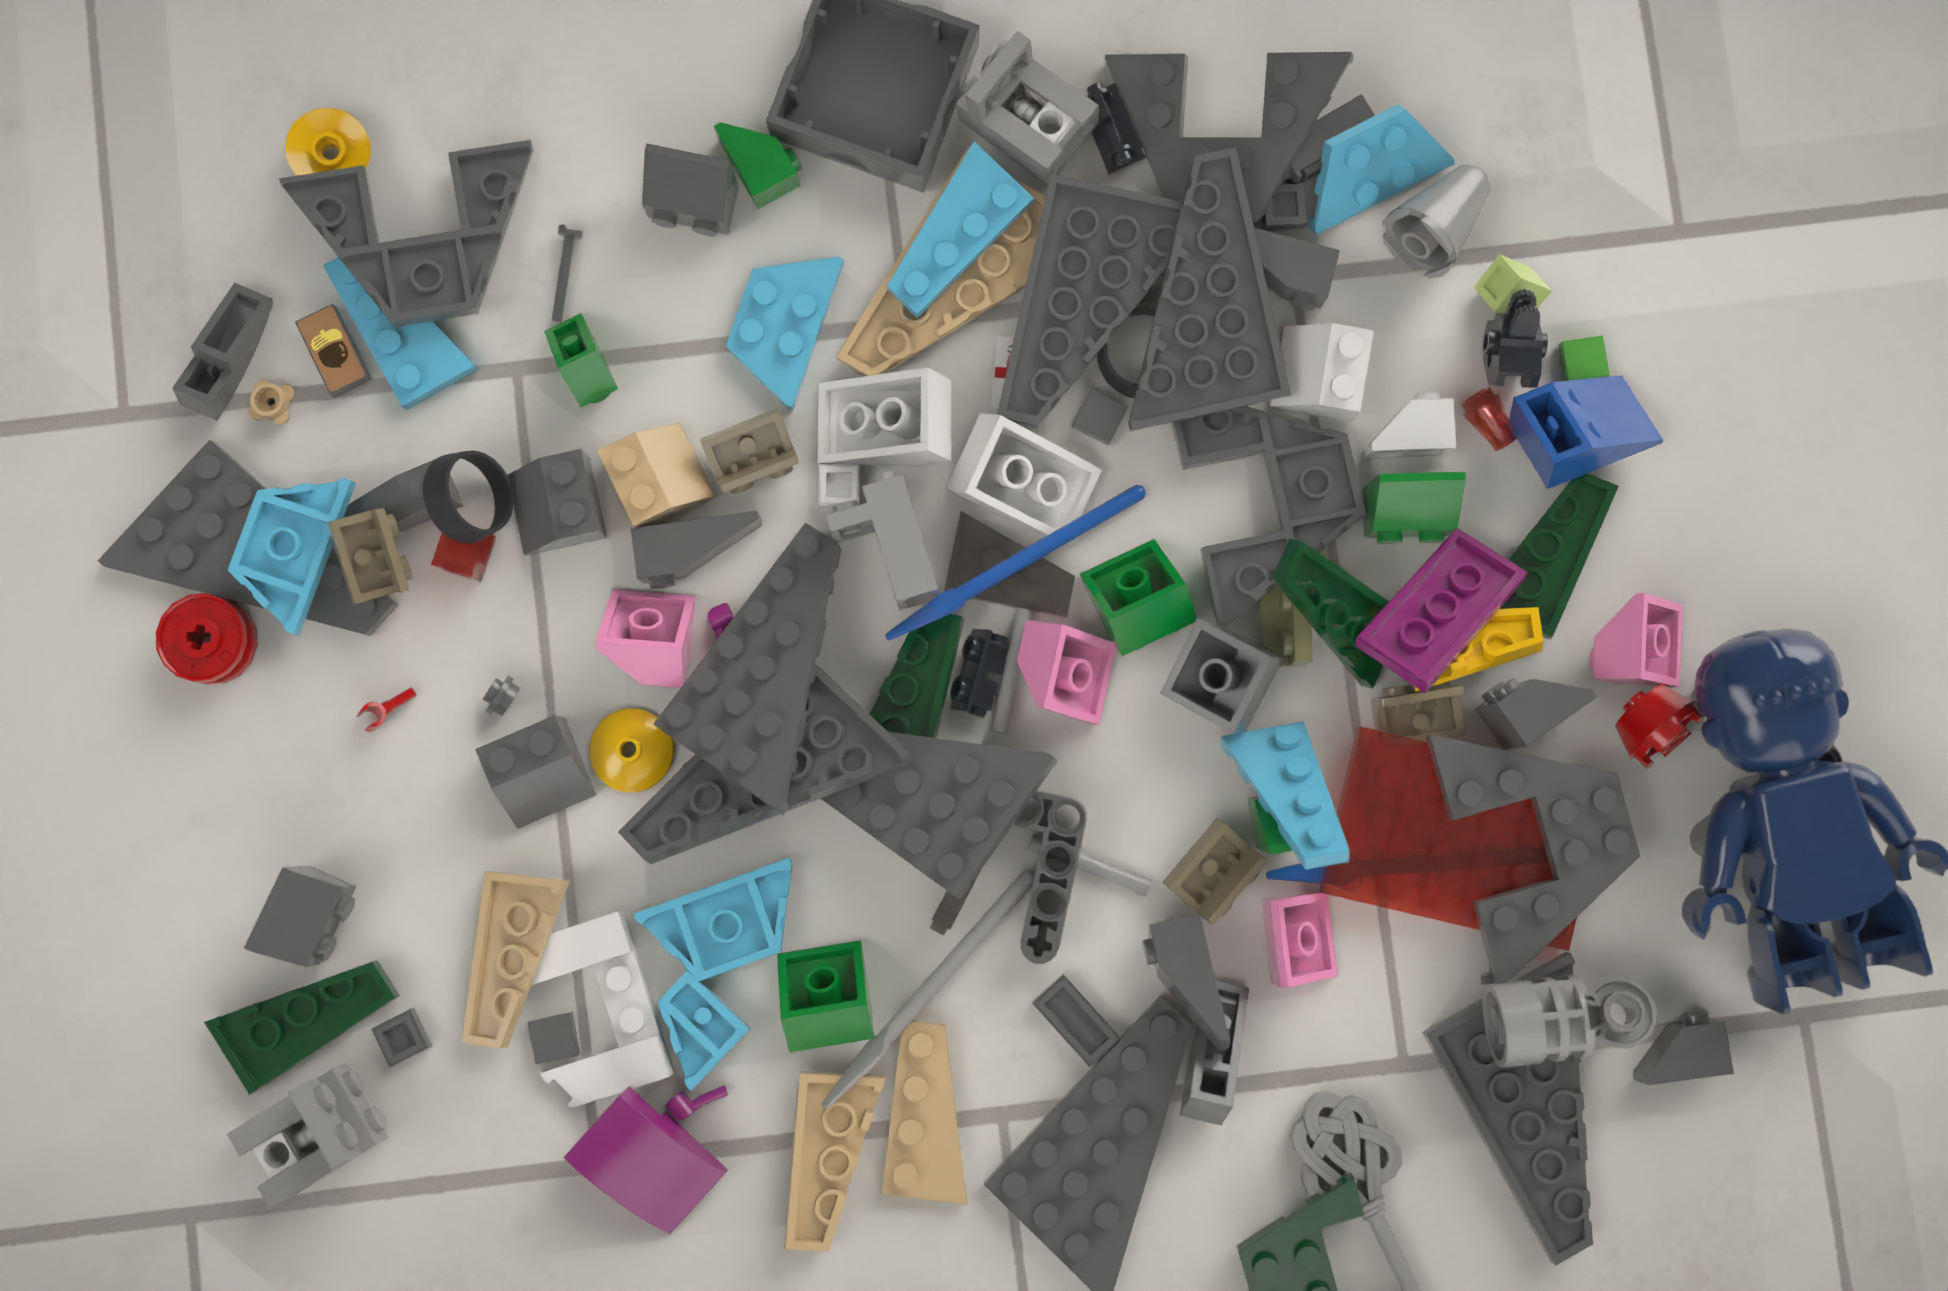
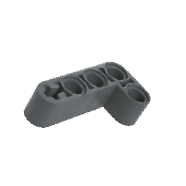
(1047, 877)

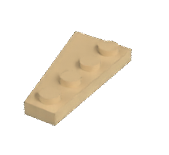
(508, 947)
(923, 1129)
(825, 1155)

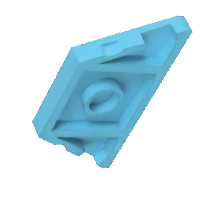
(1373, 164)
(782, 322)
(288, 546)
(724, 922)

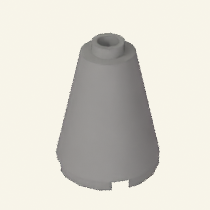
(1437, 221)

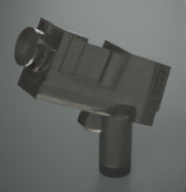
(948, 910)

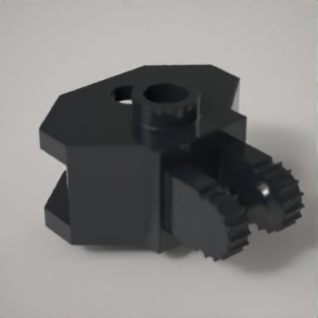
(1515, 342)

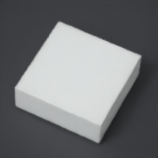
(838, 484)

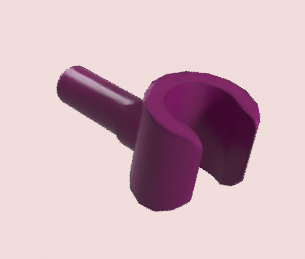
(719, 618)
(683, 1107)

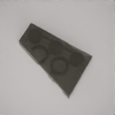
(1037, 587)

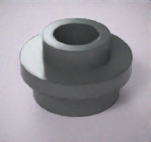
(500, 695)

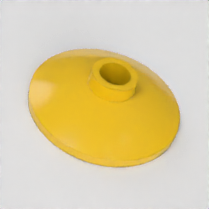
(322, 130)
(652, 755)

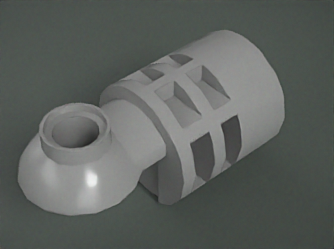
(1563, 1018)

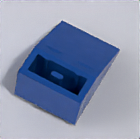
(1580, 426)

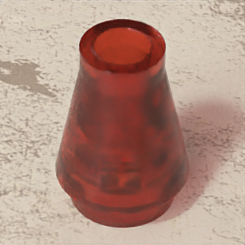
(1488, 416)

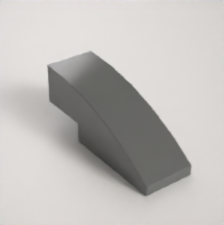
(223, 352)

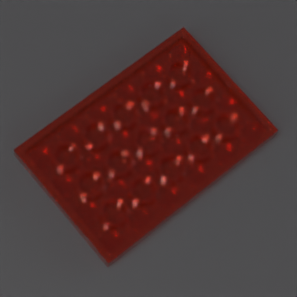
(1409, 850)

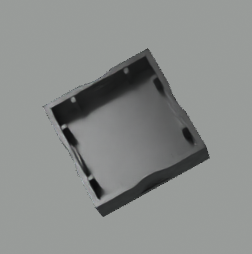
(875, 86)

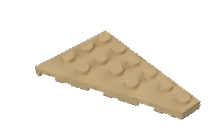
(892, 334)

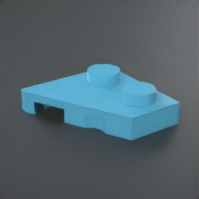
(699, 1027)

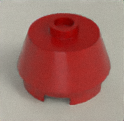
(1656, 723)

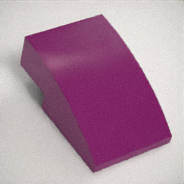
(645, 1162)

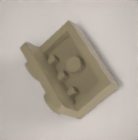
(750, 452)
(370, 555)
(1420, 713)
(1215, 872)

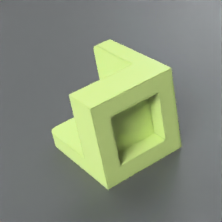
(1504, 279)

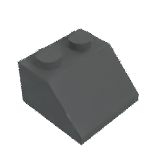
(688, 190)
(557, 502)
(1221, 676)
(1529, 709)
(536, 771)
(302, 916)

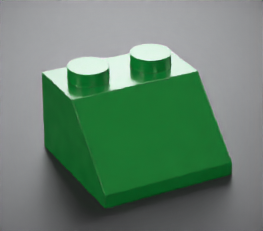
(1413, 506)
(1139, 597)
(824, 996)

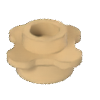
(259, 399)

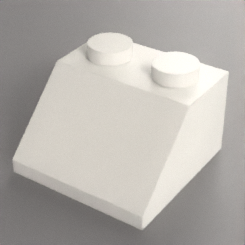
(1325, 369)

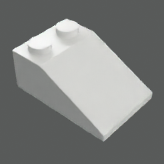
(885, 419)
(1022, 475)

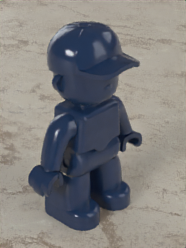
(1802, 826)

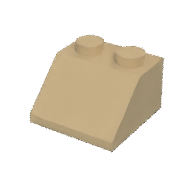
(656, 474)

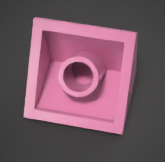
(1299, 939)

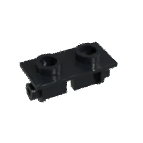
(1115, 132)
(981, 653)

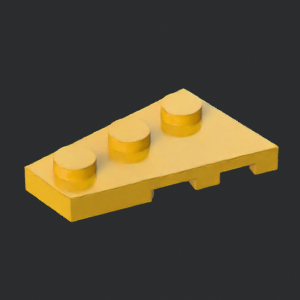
(1504, 638)

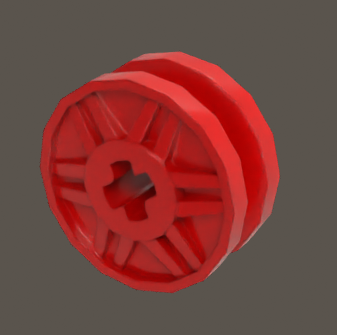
(213, 662)

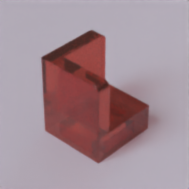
(463, 559)

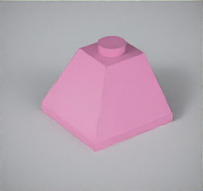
(648, 635)
(1640, 644)
(1066, 669)

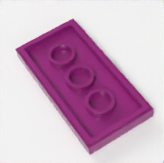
(1440, 609)

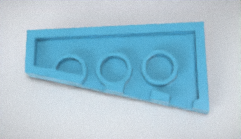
(961, 227)
(412, 357)
(1292, 788)

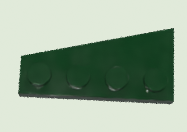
(1559, 548)
(1332, 604)
(918, 685)
(288, 1028)

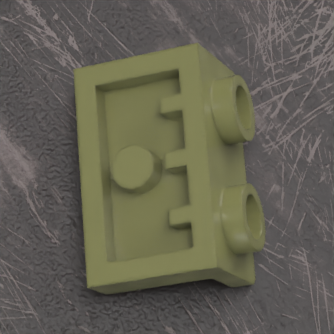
(1285, 629)

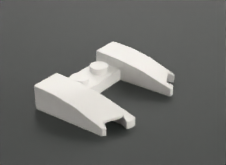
(641, 1045)

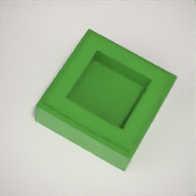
(1583, 358)

